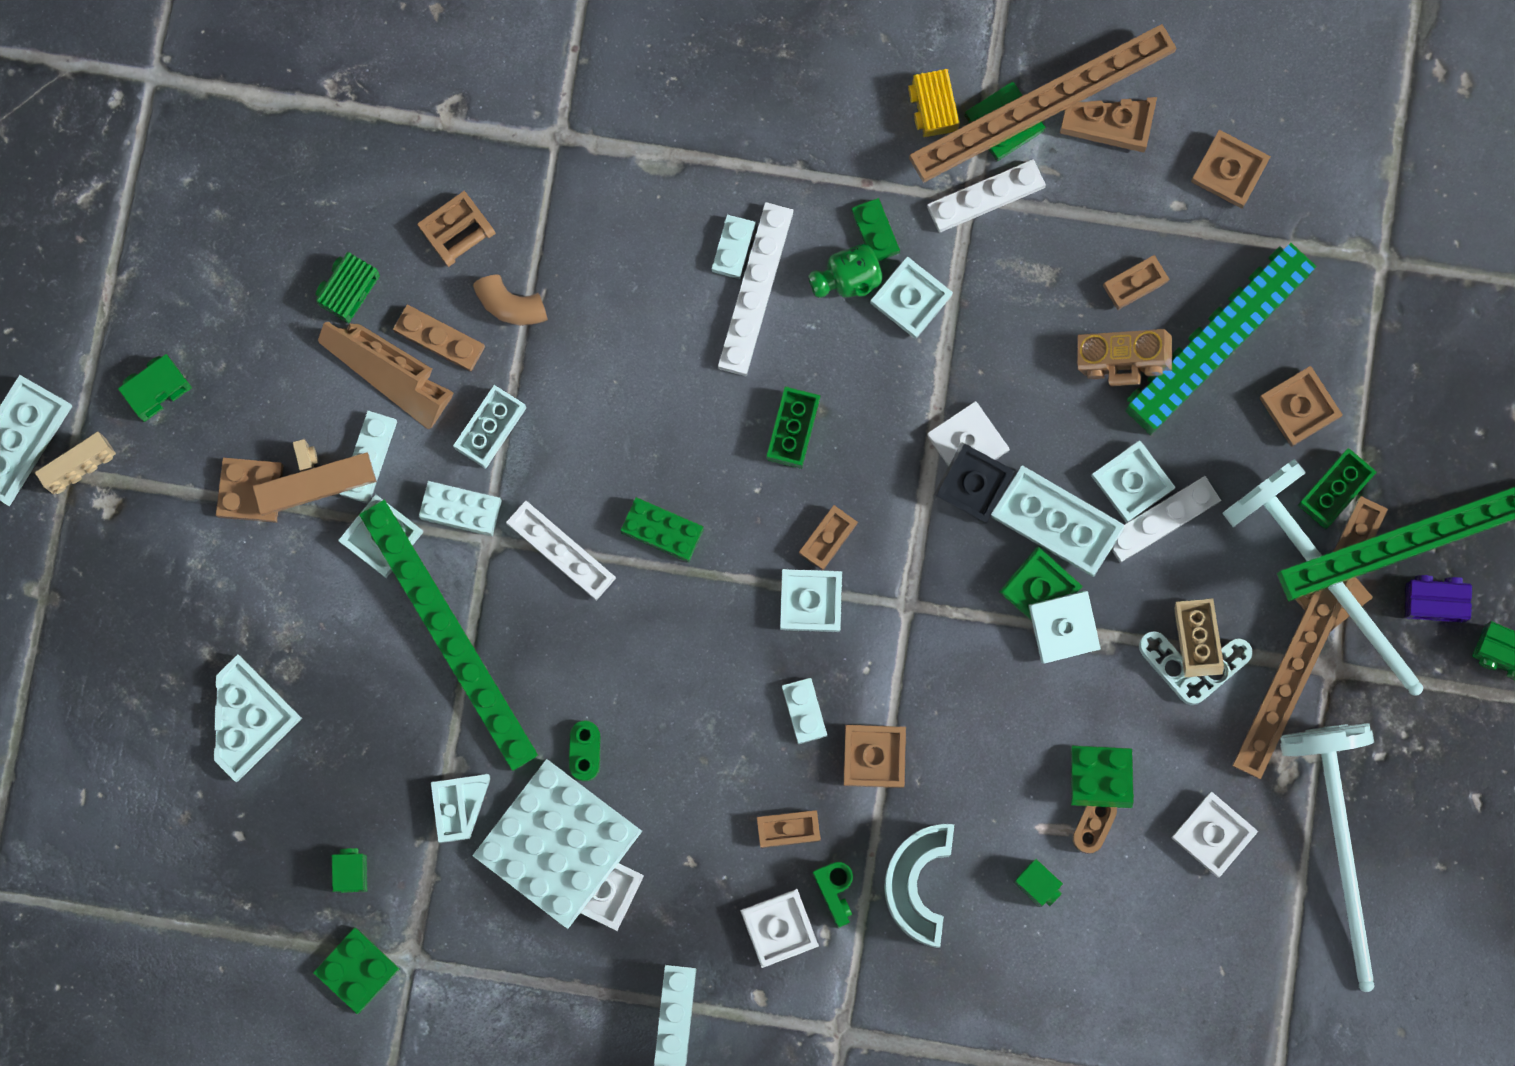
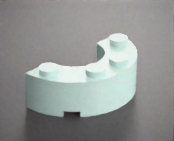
(902, 878)

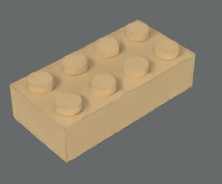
(75, 463)
(1199, 638)

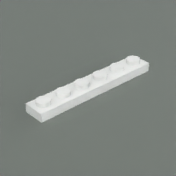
(755, 289)

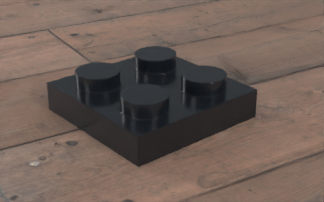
(974, 482)

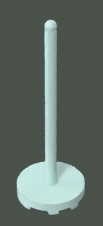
(1265, 495)
(1326, 742)

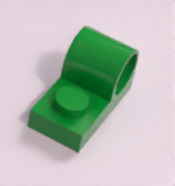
(839, 908)

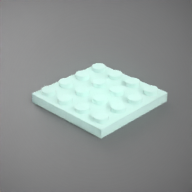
(557, 843)

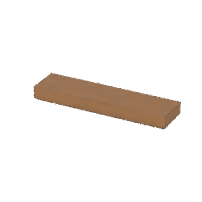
(314, 484)

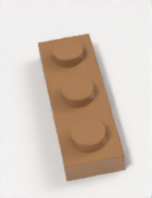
(439, 338)

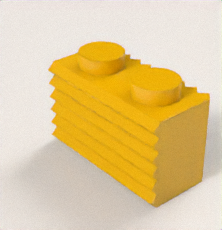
(934, 103)

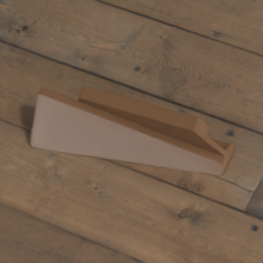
(388, 370)

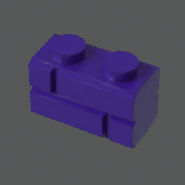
(1438, 600)

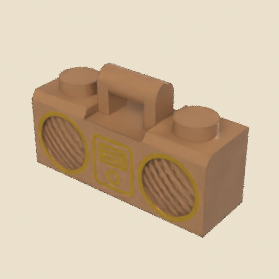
(1135, 350)

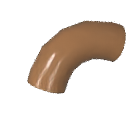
(506, 306)

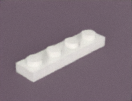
(986, 196)
(1165, 518)
(561, 550)

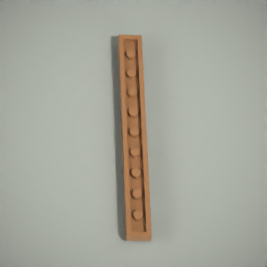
(1042, 103)
(1302, 652)

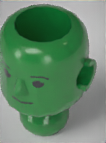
(849, 272)

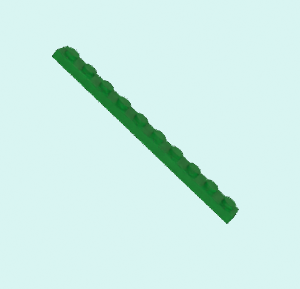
(1398, 545)
(448, 635)

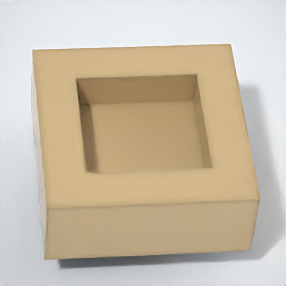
(305, 455)

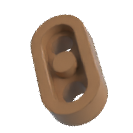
(1094, 825)

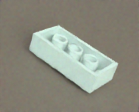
(489, 426)
(460, 508)

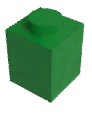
(349, 871)
(1039, 884)

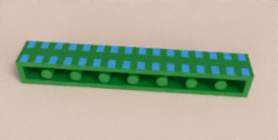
(1220, 338)

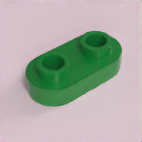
(585, 750)

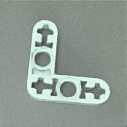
(1179, 683)

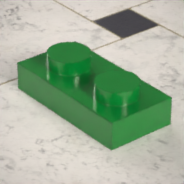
(876, 229)

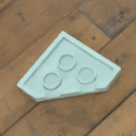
(247, 718)

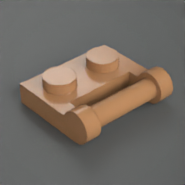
(450, 221)

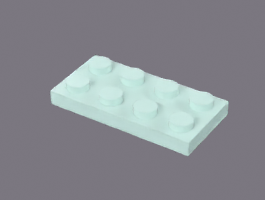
(26, 427)
(1057, 521)

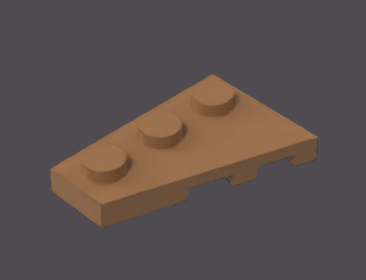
(1115, 124)

